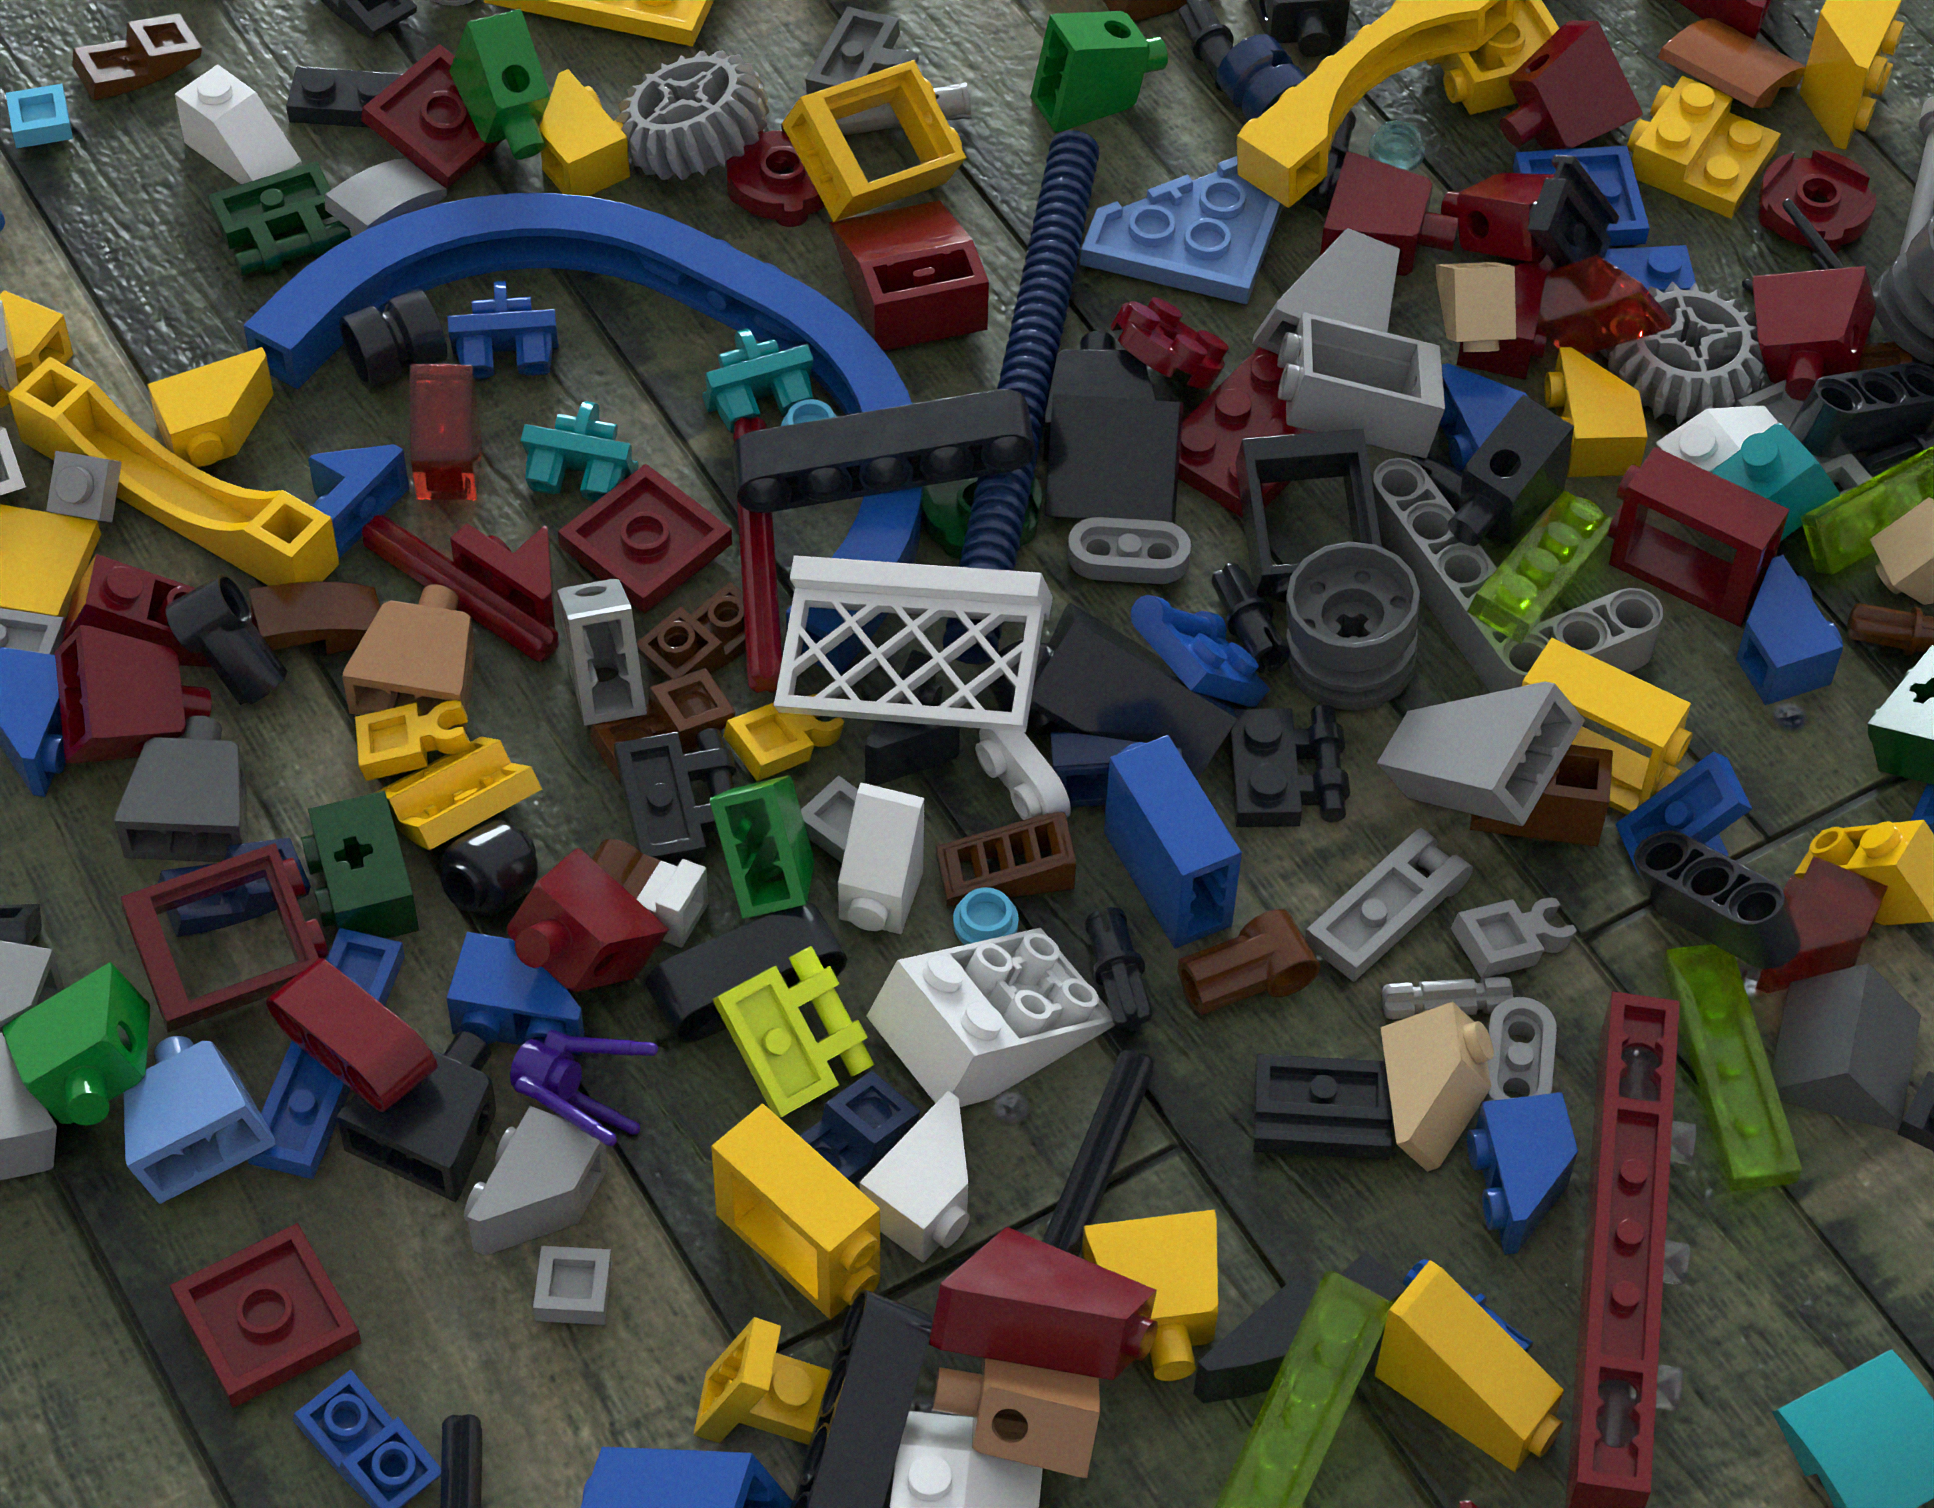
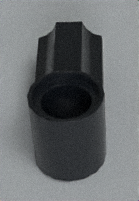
(220, 626)

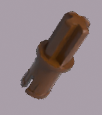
(1892, 627)

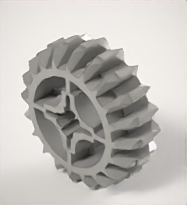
(693, 114)
(1700, 362)

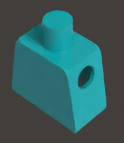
(1781, 471)

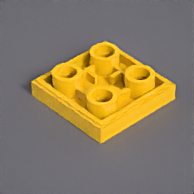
(43, 558)

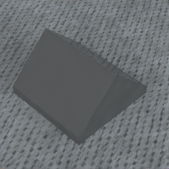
(1846, 1047)

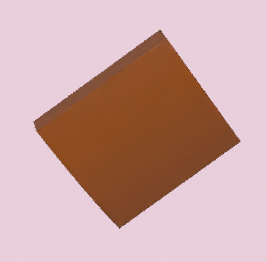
(1732, 62)

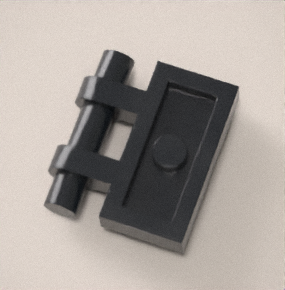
(1266, 769)
(660, 795)

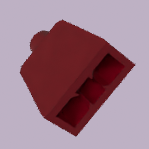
(1569, 90)
(1387, 207)
(1496, 215)
(1812, 324)
(120, 695)
(584, 926)

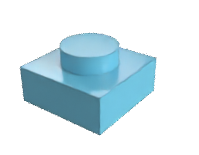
(39, 116)

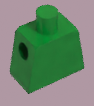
(1092, 67)
(502, 82)
(762, 838)
(82, 1046)

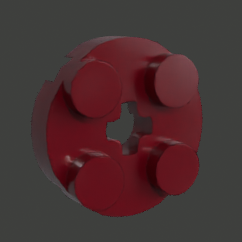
(1826, 174)
(768, 194)
(1166, 343)

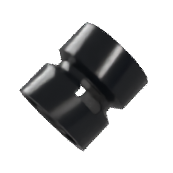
(386, 341)

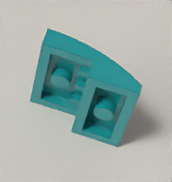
(1866, 1435)

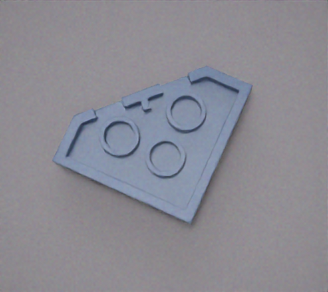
(1188, 234)

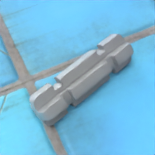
(1404, 1000)

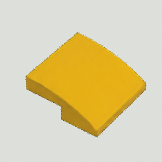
(458, 792)

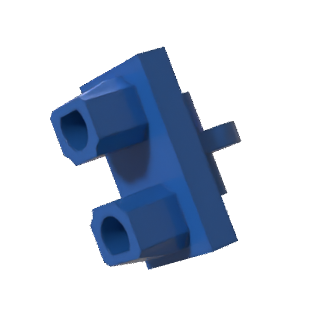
(504, 326)

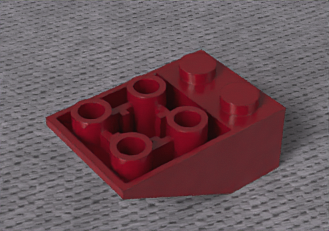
(913, 274)

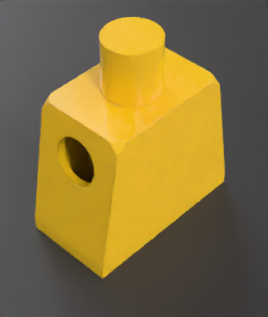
(1177, 1260)

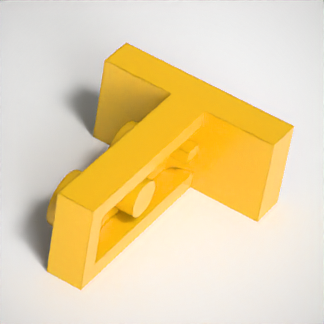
(760, 1388)

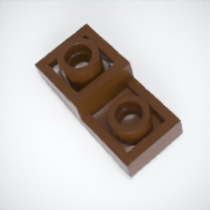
(698, 640)

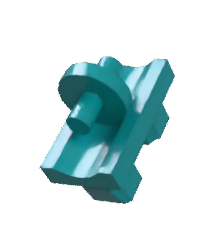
(754, 373)
(577, 445)

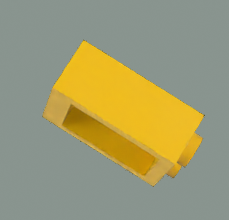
(830, 160)
(1626, 707)
(797, 1211)

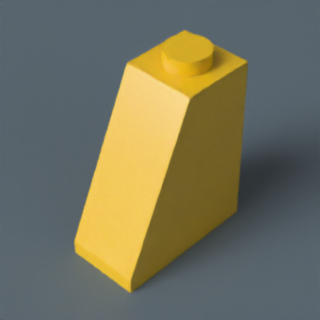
(1468, 1370)

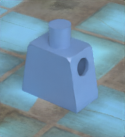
(189, 1119)

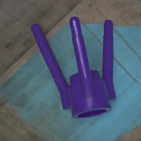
(552, 1078)

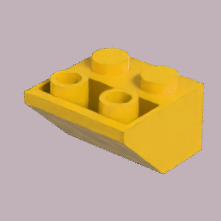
(1850, 64)

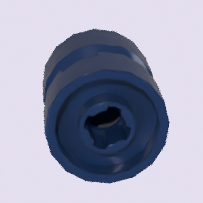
(1257, 74)

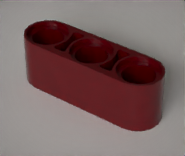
(351, 1034)

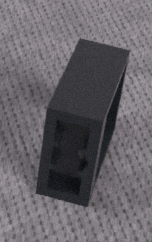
(1301, 458)

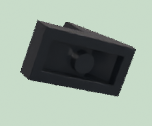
(907, 748)

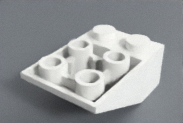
(986, 1014)

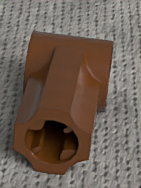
(1264, 957)

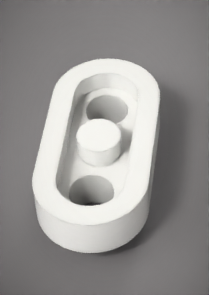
(1024, 771)

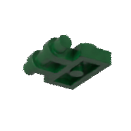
(273, 206)

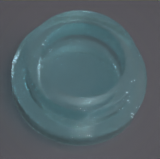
(1397, 145)

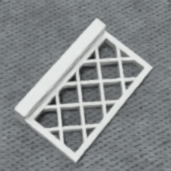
(922, 591)

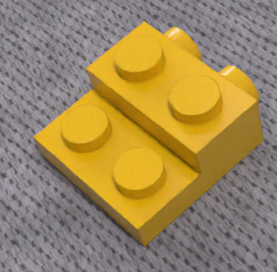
(1483, 75)
(1700, 147)

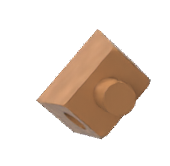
(413, 656)
(1025, 1413)

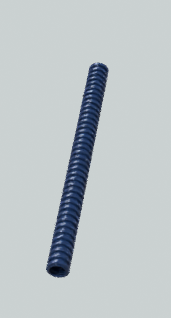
(1031, 358)

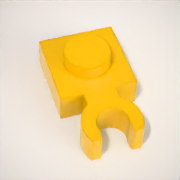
(401, 737)
(778, 741)

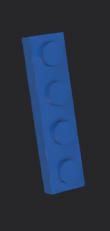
(306, 1094)

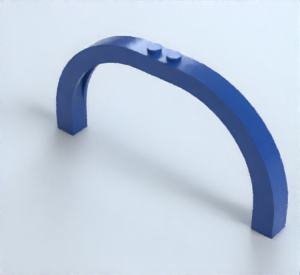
(621, 241)

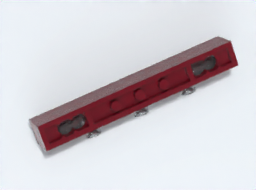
(1627, 1257)

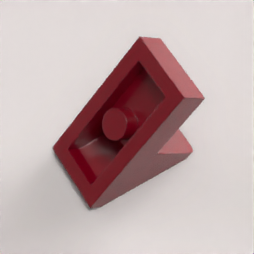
(517, 575)

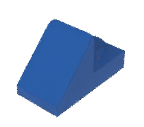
(357, 487)
(1694, 804)

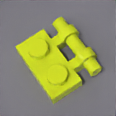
(777, 1040)

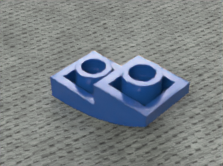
(366, 1445)

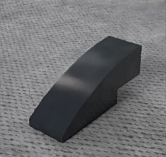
(1254, 1351)

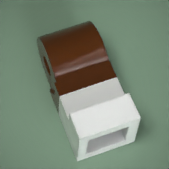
(668, 891)

